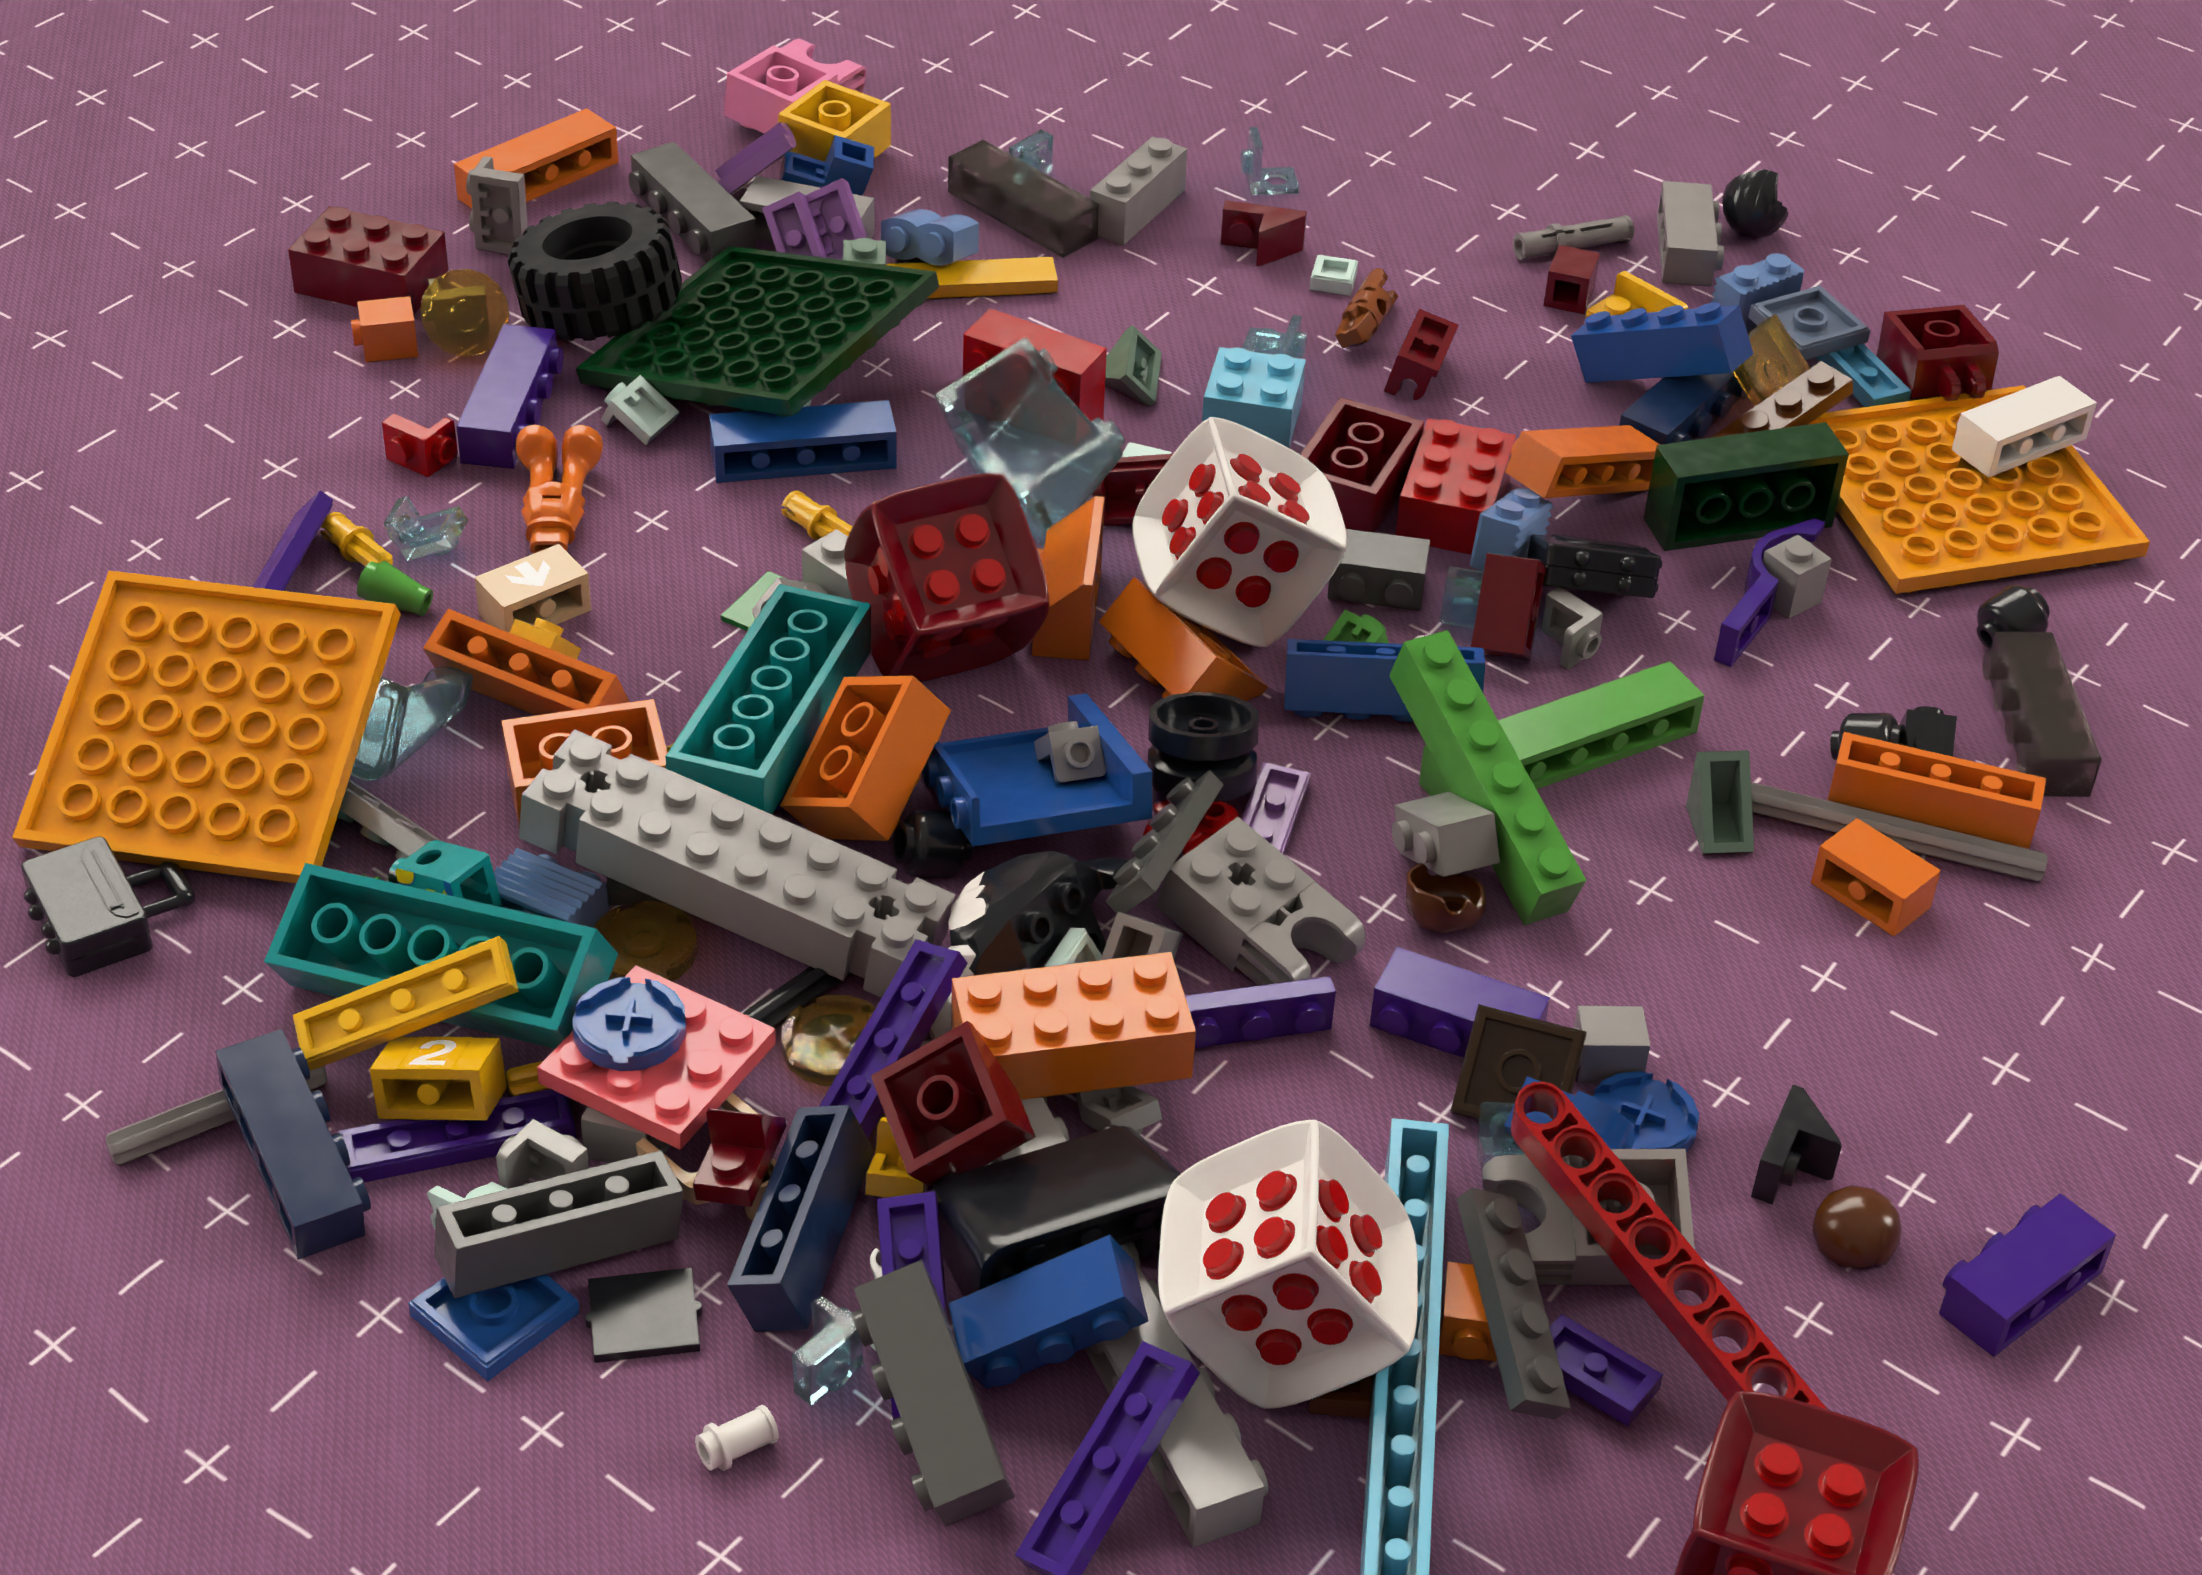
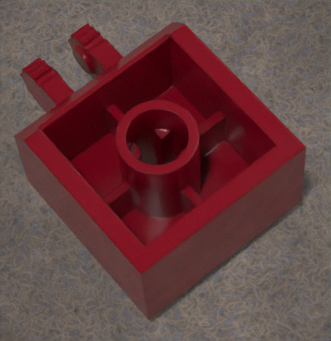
(1939, 352)

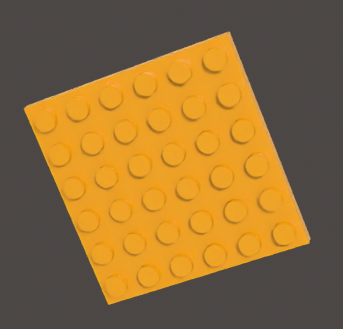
(1944, 523)
(209, 725)

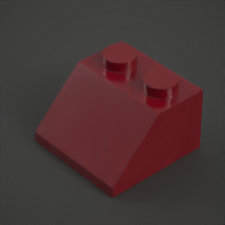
(951, 1106)

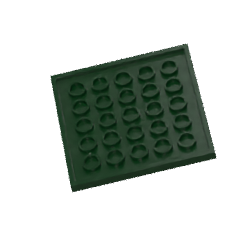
(762, 329)

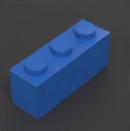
(1048, 1312)

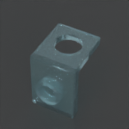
(1256, 175)

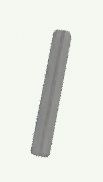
(179, 1124)

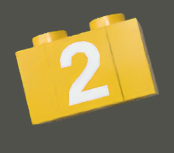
(438, 1078)

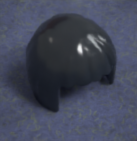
(1752, 204)

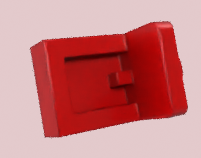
(419, 447)

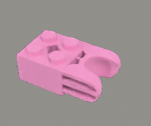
(777, 79)

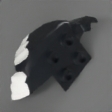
(1025, 908)

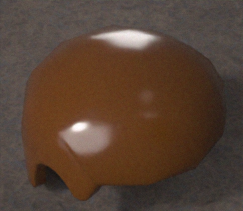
(1443, 902)
(1857, 1227)

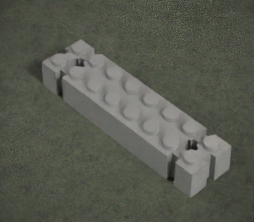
(731, 863)

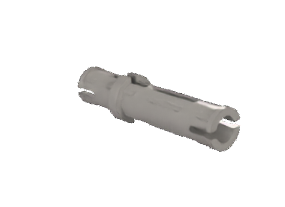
(1576, 236)

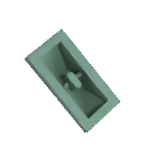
(1134, 367)

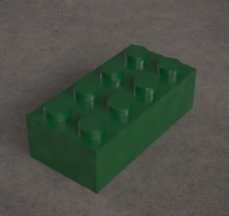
(1743, 485)

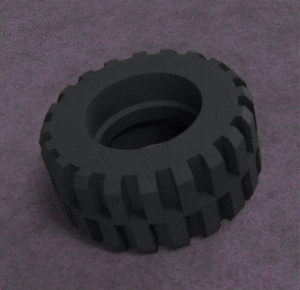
(595, 270)

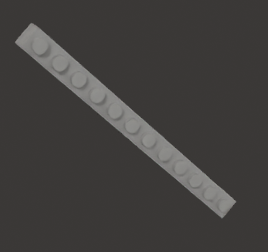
(1201, 1453)

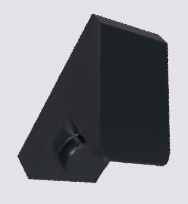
(1798, 1142)

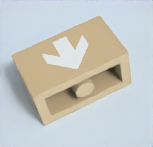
(537, 586)

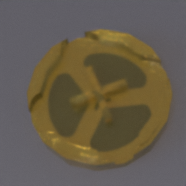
(823, 1035)

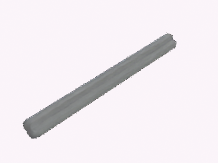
(1910, 834)

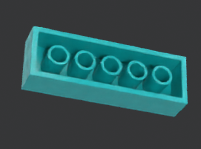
(773, 696)
(362, 930)

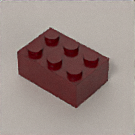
(366, 258)
(1364, 458)

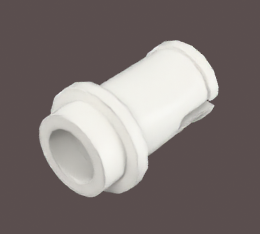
(733, 1439)

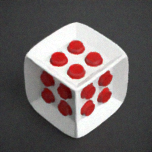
(1238, 533)
(1288, 1265)

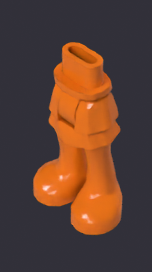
(551, 507)

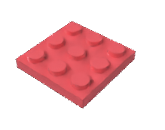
(674, 1095)

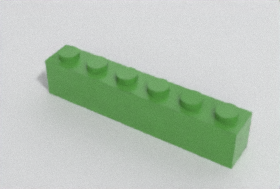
(1595, 726)
(1486, 770)

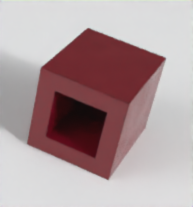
(1571, 279)

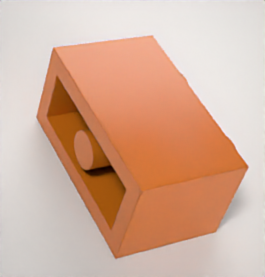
(1875, 876)

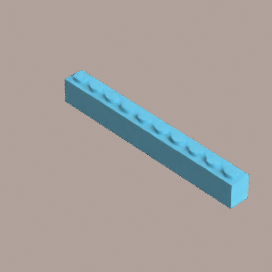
(1405, 1393)

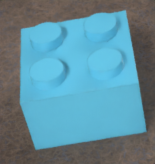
(1256, 391)

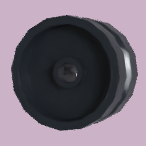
(1203, 734)

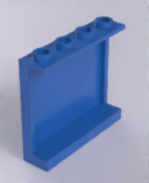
(1007, 795)

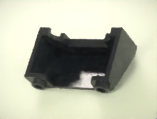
(1051, 1203)

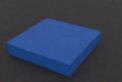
(495, 1324)

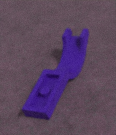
(1760, 591)

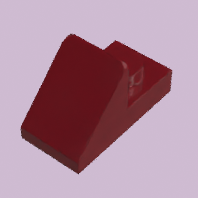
(1269, 229)
(737, 1156)

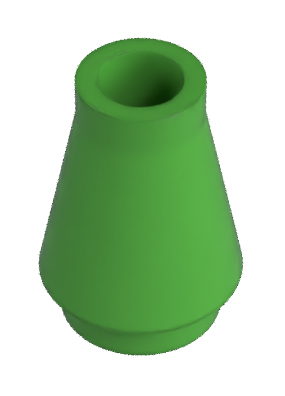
(389, 585)

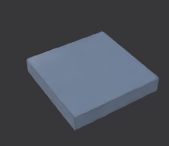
(1813, 321)

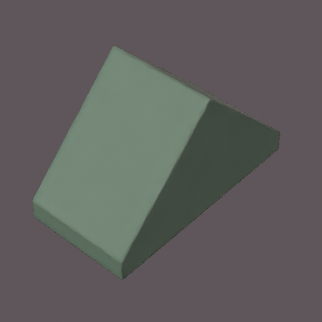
(1722, 802)

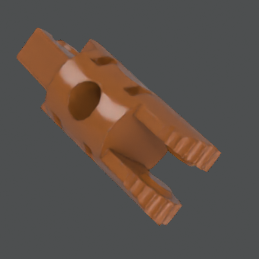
(1366, 310)

